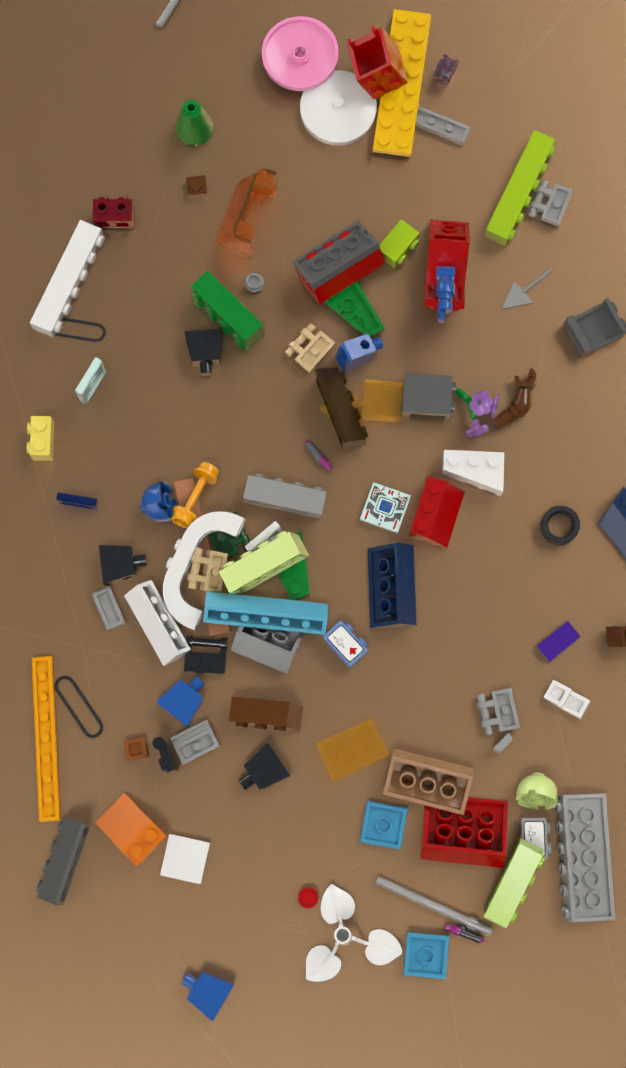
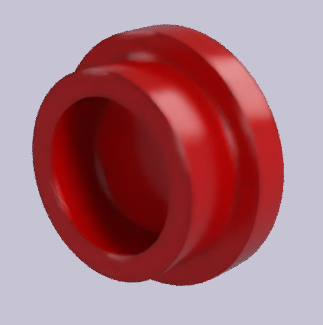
(308, 897)

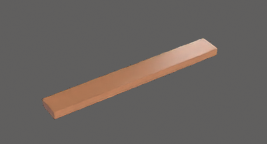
(183, 490)

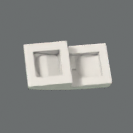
(567, 699)

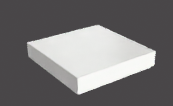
(185, 859)

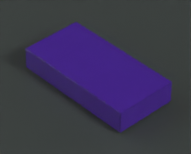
(558, 641)

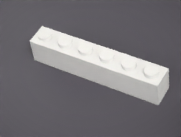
(67, 278)

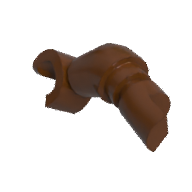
(521, 404)

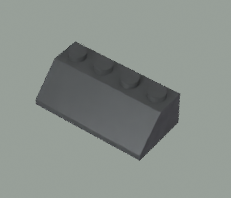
(63, 861)

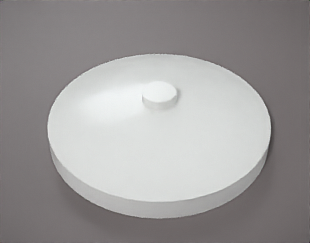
(338, 110)

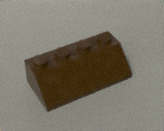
(340, 408)

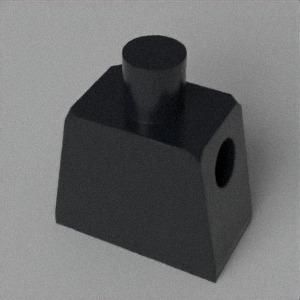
(205, 348)
(119, 563)
(264, 769)

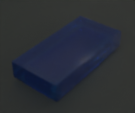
(77, 501)

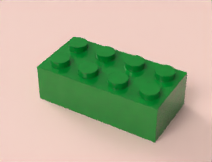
(227, 311)

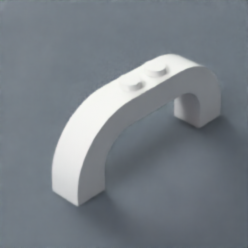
(180, 563)

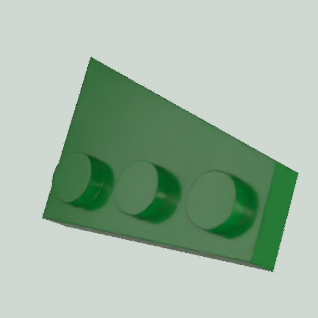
(356, 310)
(296, 579)

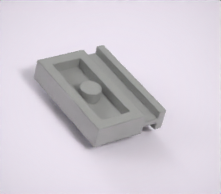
(194, 742)

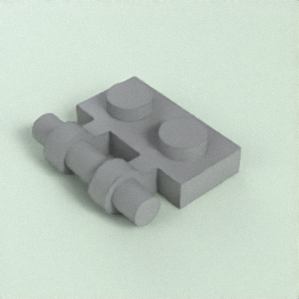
(556, 205)
(504, 710)

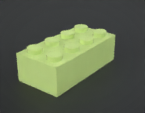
(263, 563)

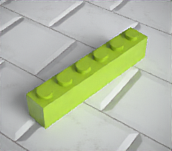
(520, 187)

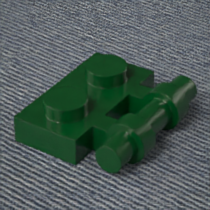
(224, 542)

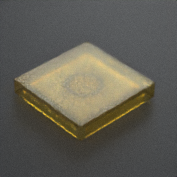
(382, 401)

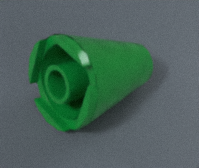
(194, 124)

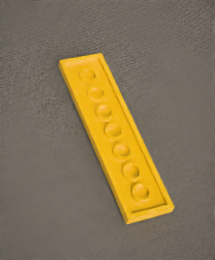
(399, 107)

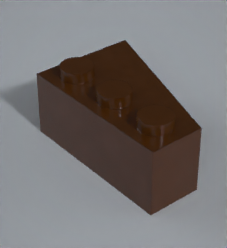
(265, 713)

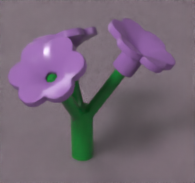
(481, 404)

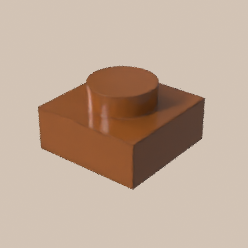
(135, 749)

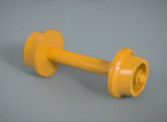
(206, 474)

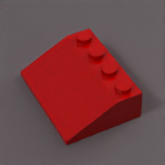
(469, 838)

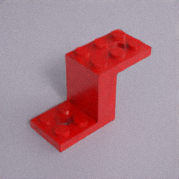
(447, 248)

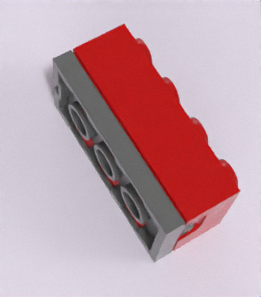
(338, 262)

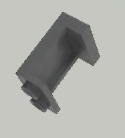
(595, 327)
(428, 395)

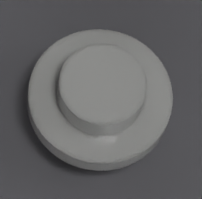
(254, 282)

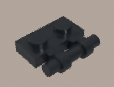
(166, 761)

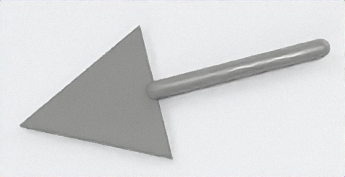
(517, 296)

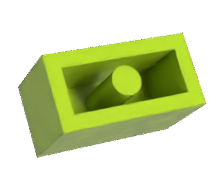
(399, 243)

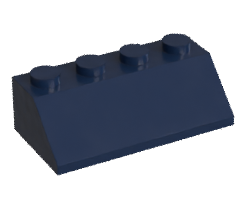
(392, 586)

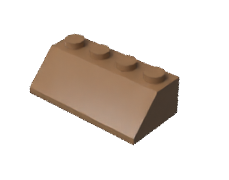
(428, 781)

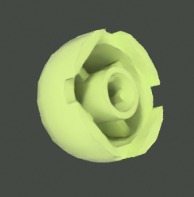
(537, 791)

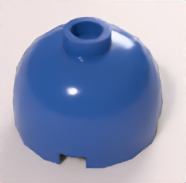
(157, 502)

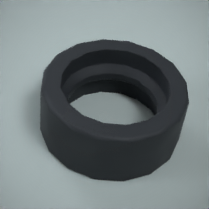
(571, 514)

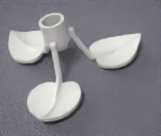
(340, 906)

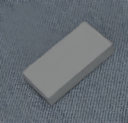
(108, 608)

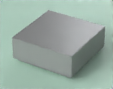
(502, 744)

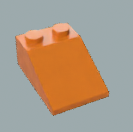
(131, 830)

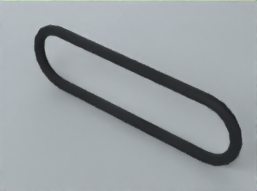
(83, 338)
(86, 702)

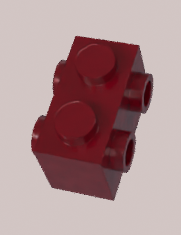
(113, 212)

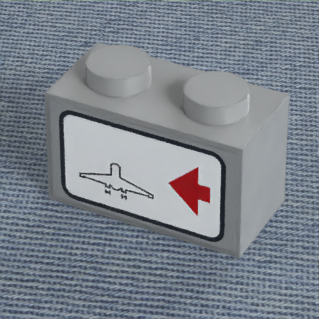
(536, 831)

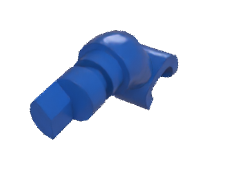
(445, 291)

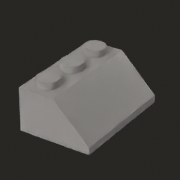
(268, 646)

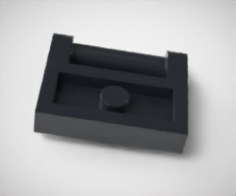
(206, 662)

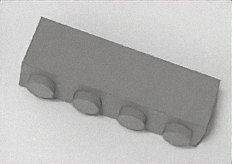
(285, 496)

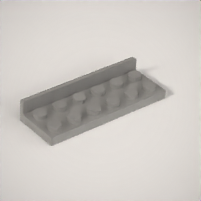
(584, 858)

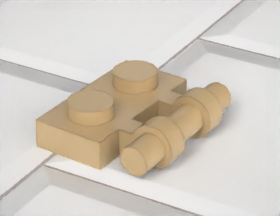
(314, 352)
(210, 578)

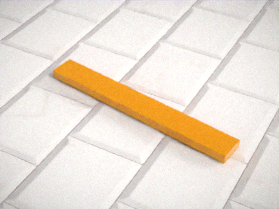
(45, 739)

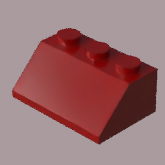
(437, 512)

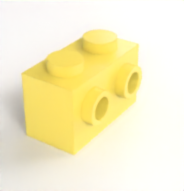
(41, 438)

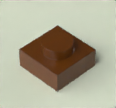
(196, 186)

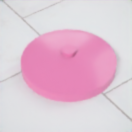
(300, 53)

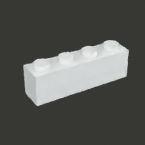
(157, 622)

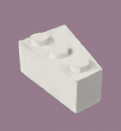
(476, 468)

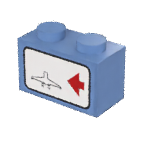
(346, 644)

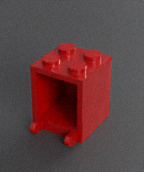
(377, 62)

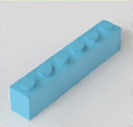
(265, 613)

